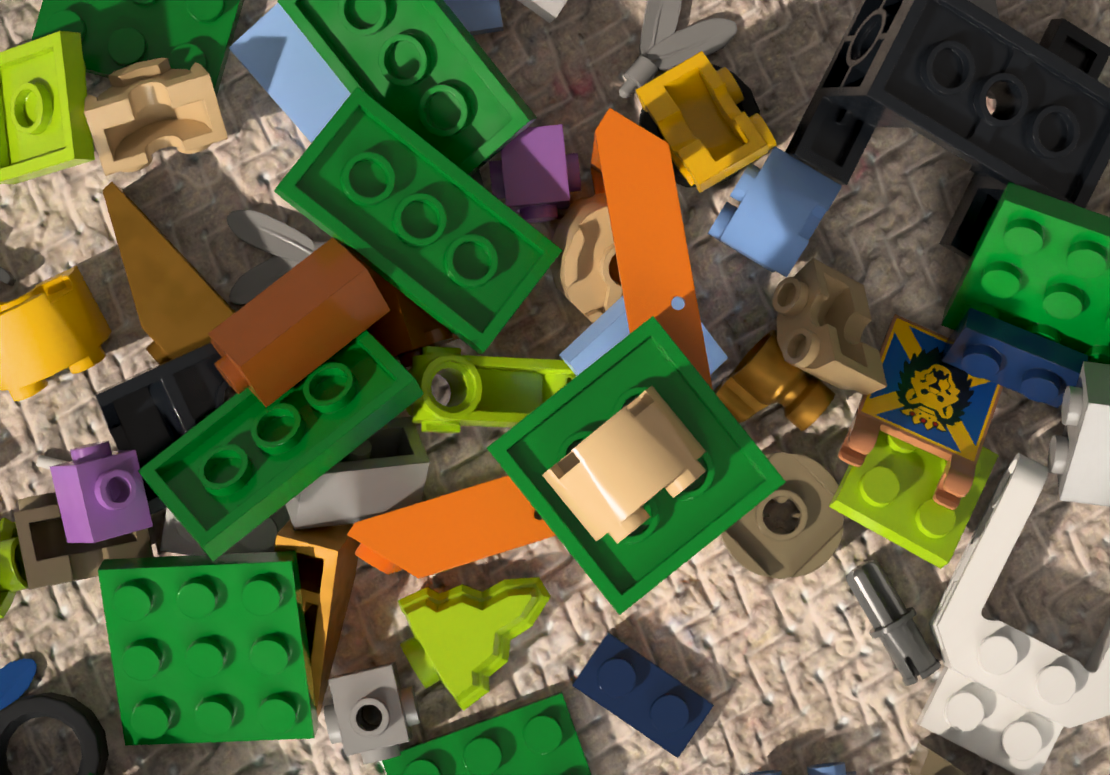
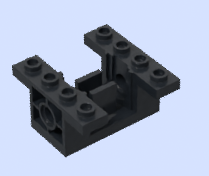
(931, 72)

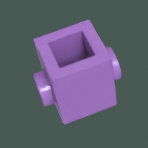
(536, 174)
(100, 493)

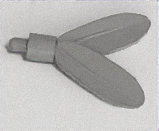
(664, 48)
(274, 238)

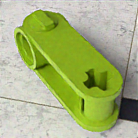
(482, 388)

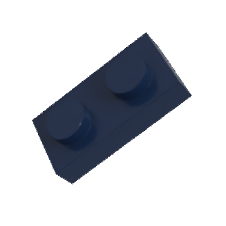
(1013, 358)
(642, 694)

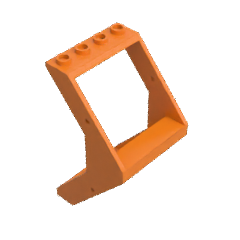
(653, 270)

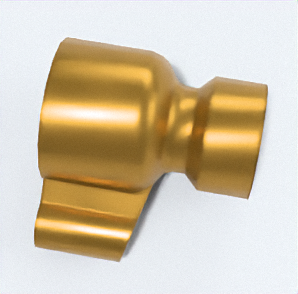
(768, 379)

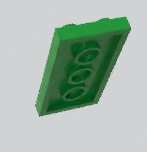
(420, 69)
(418, 220)
(256, 458)

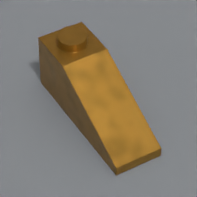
(168, 292)
(326, 581)

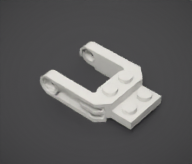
(998, 685)

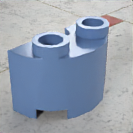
(775, 211)

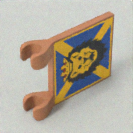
(926, 407)

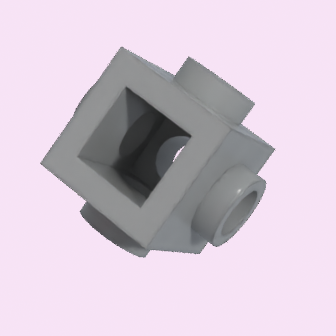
(375, 687)

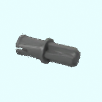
(892, 622)

